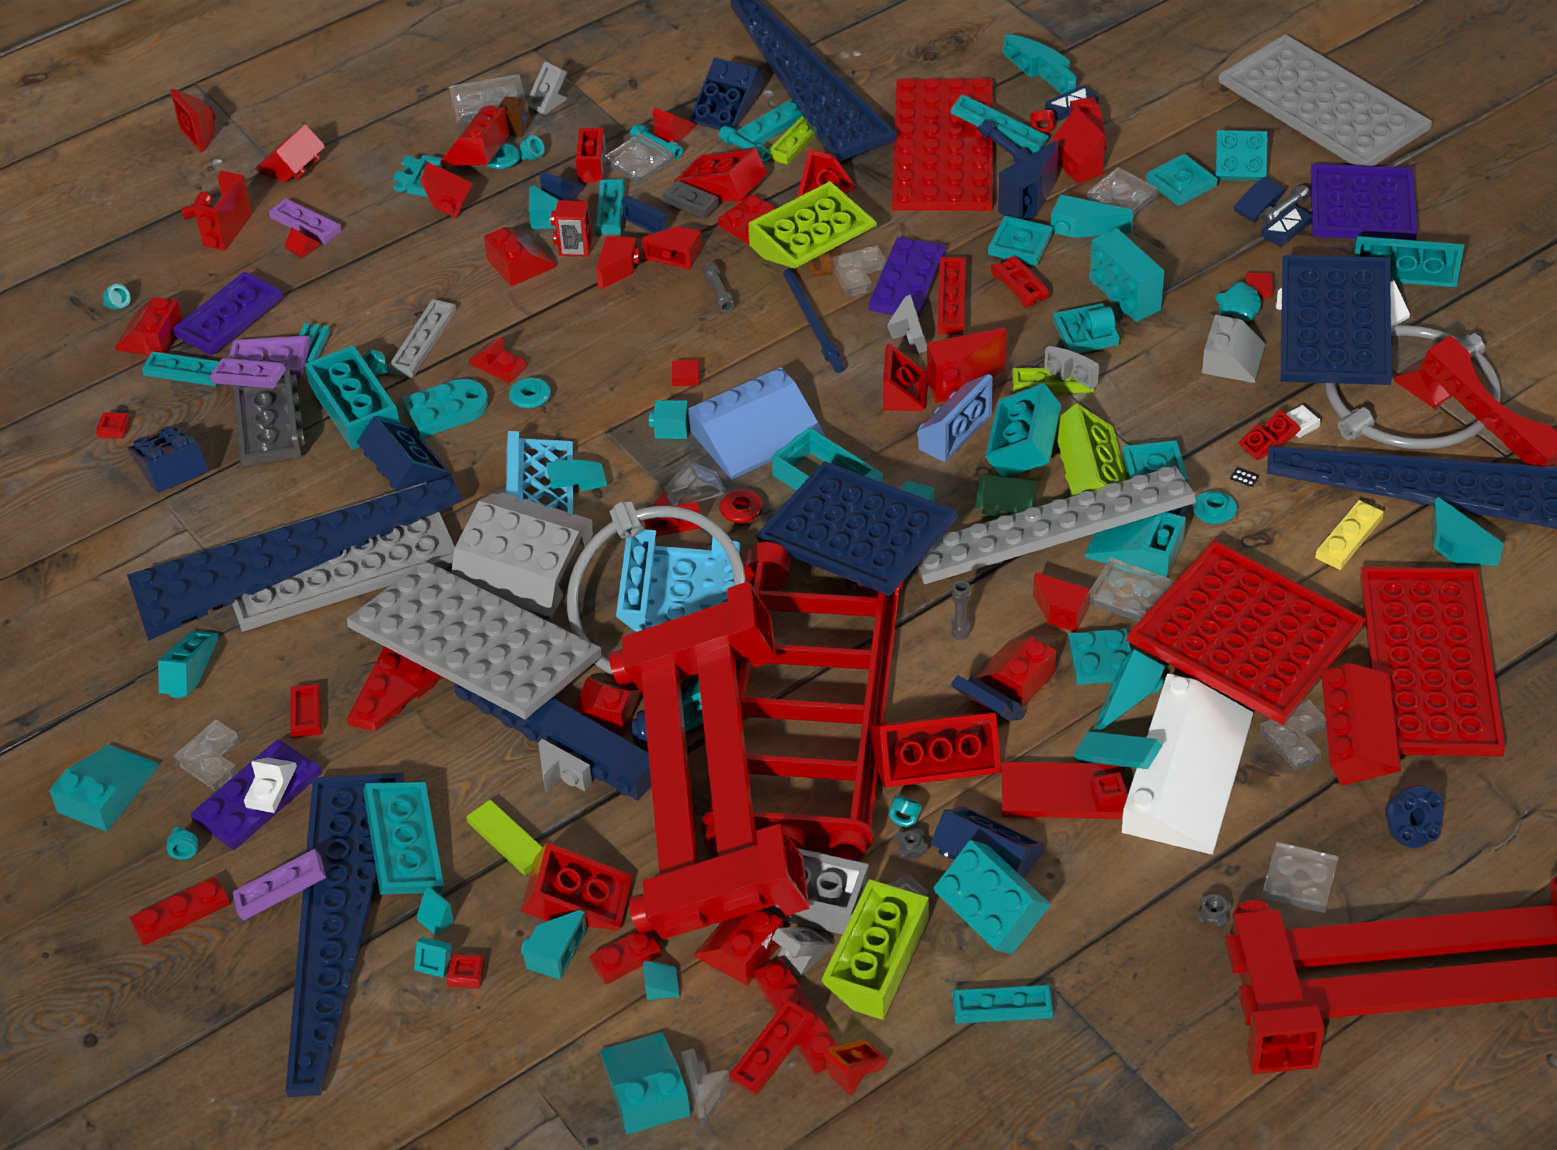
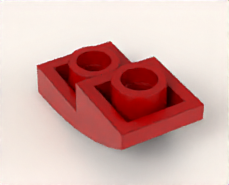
(1273, 433)

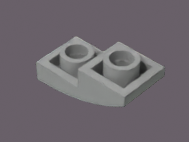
(1067, 363)

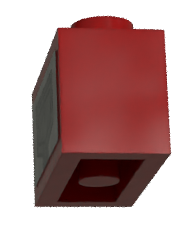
(590, 155)
(572, 228)

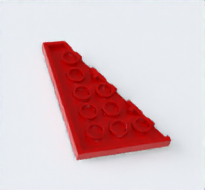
(388, 688)

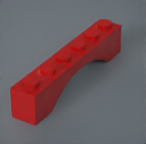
(1452, 368)

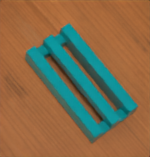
(312, 332)

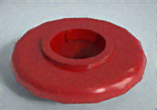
(741, 498)

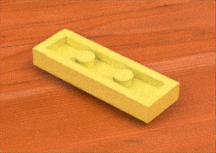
(1349, 535)

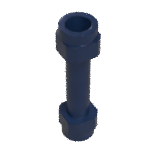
(988, 129)

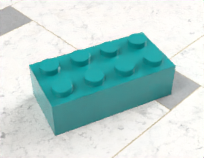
(349, 393)

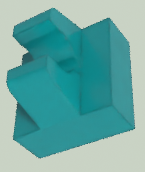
(432, 957)

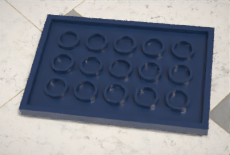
(1336, 320)
(857, 527)

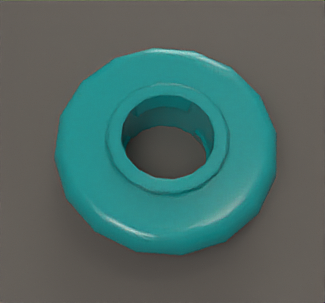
(505, 157)
(520, 389)
(1214, 515)

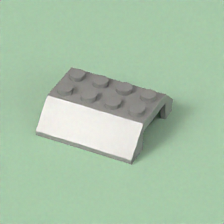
(519, 550)

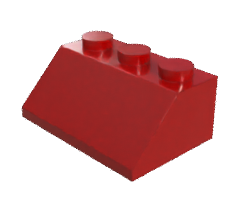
(479, 139)

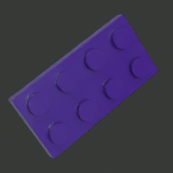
(908, 271)
(227, 313)
(225, 810)

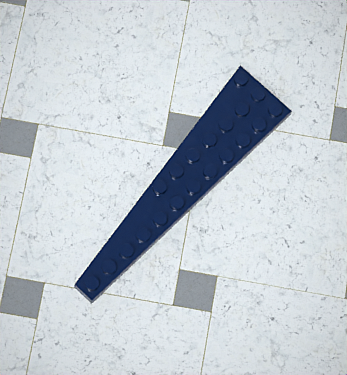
(826, 102)
(1476, 487)
(219, 575)
(331, 924)

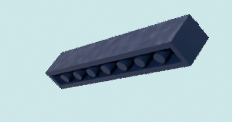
(609, 755)

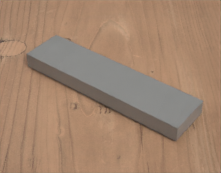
(422, 338)

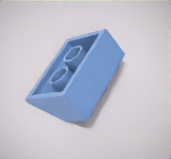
(957, 419)

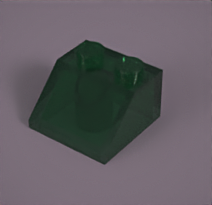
(1005, 494)

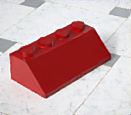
(1360, 723)
(936, 748)

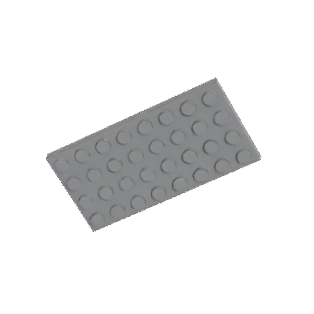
(1325, 102)
(352, 573)
(474, 639)

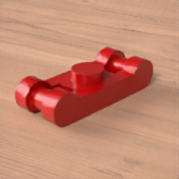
(1020, 280)

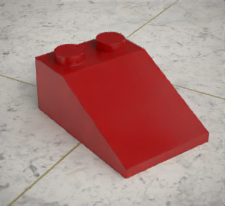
(725, 174)
(963, 359)
(570, 882)

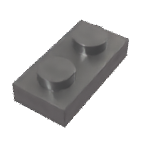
(690, 199)

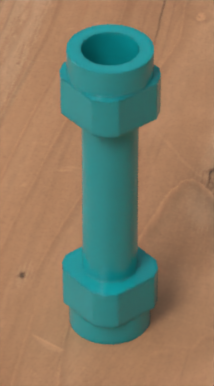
(731, 137)
(671, 146)

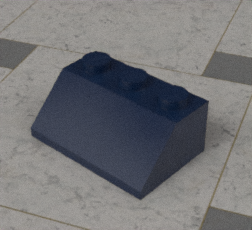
(400, 454)
(963, 824)

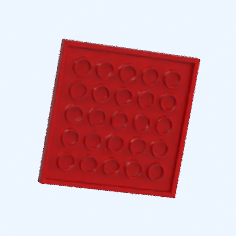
(1247, 631)

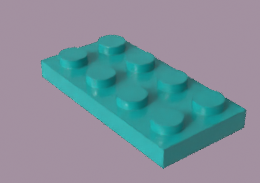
(403, 838)

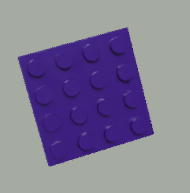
(1363, 202)

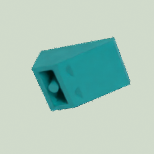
(1144, 543)

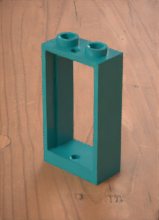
(822, 448)

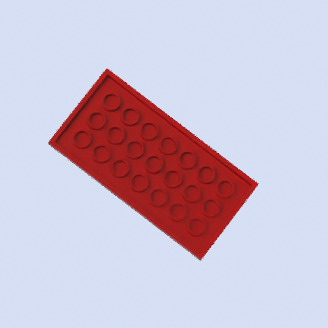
(938, 156)
(1435, 646)

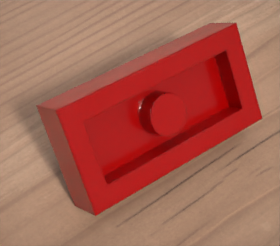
(625, 956)

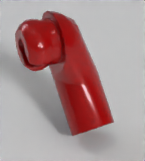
(203, 199)

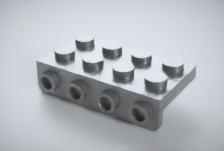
(269, 421)

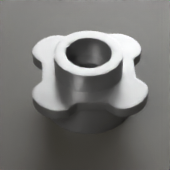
(914, 849)
(1213, 903)

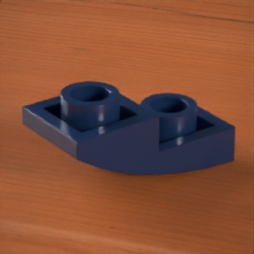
(1258, 198)

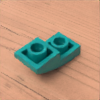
(572, 472)

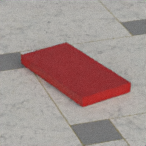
(1055, 790)

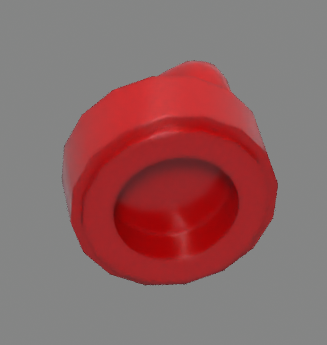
(1042, 117)

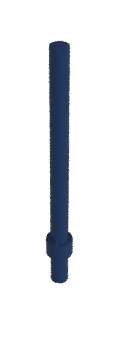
(828, 349)

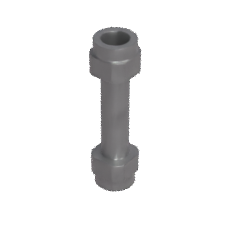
(1297, 196)
(712, 275)
(960, 595)

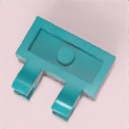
(412, 173)

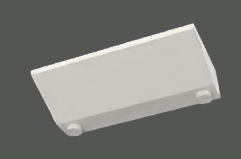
(1192, 776)

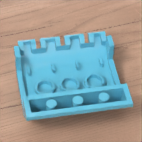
(670, 581)

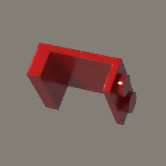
(223, 222)

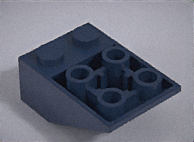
(726, 94)
(1028, 183)
(168, 458)

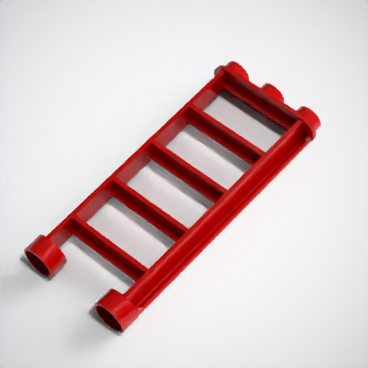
(847, 838)

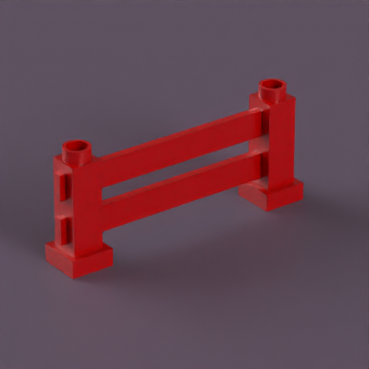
(744, 874)
(1289, 1013)

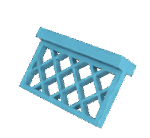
(516, 465)

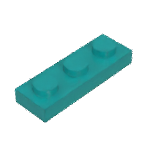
(770, 123)

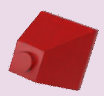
(194, 118)
(608, 704)

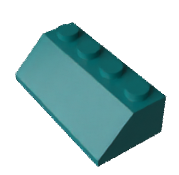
(1415, 260)

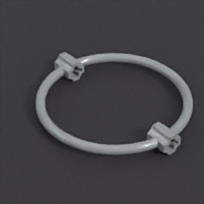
(1361, 422)
(628, 524)

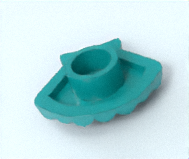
(1239, 301)

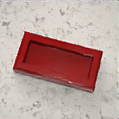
(305, 710)

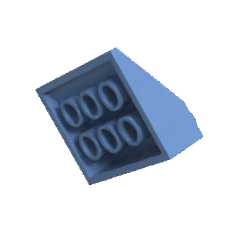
(751, 422)

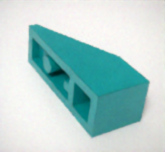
(1088, 218)
(185, 663)
(1133, 683)

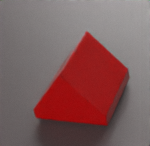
(300, 243)

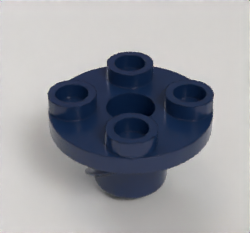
(1415, 816)

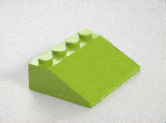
(808, 226)

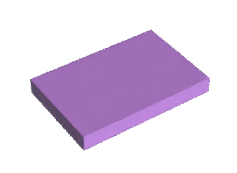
(286, 350)

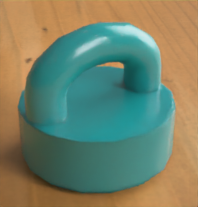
(532, 148)
(116, 297)
(376, 362)
(907, 807)
(182, 844)

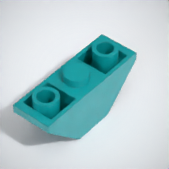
(1462, 538)

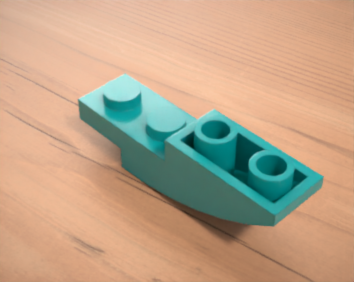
(1039, 60)

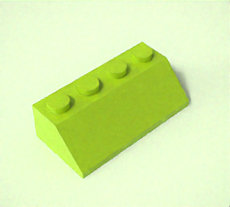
(1088, 451)
(877, 948)

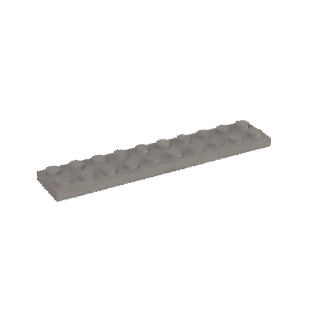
(1055, 523)

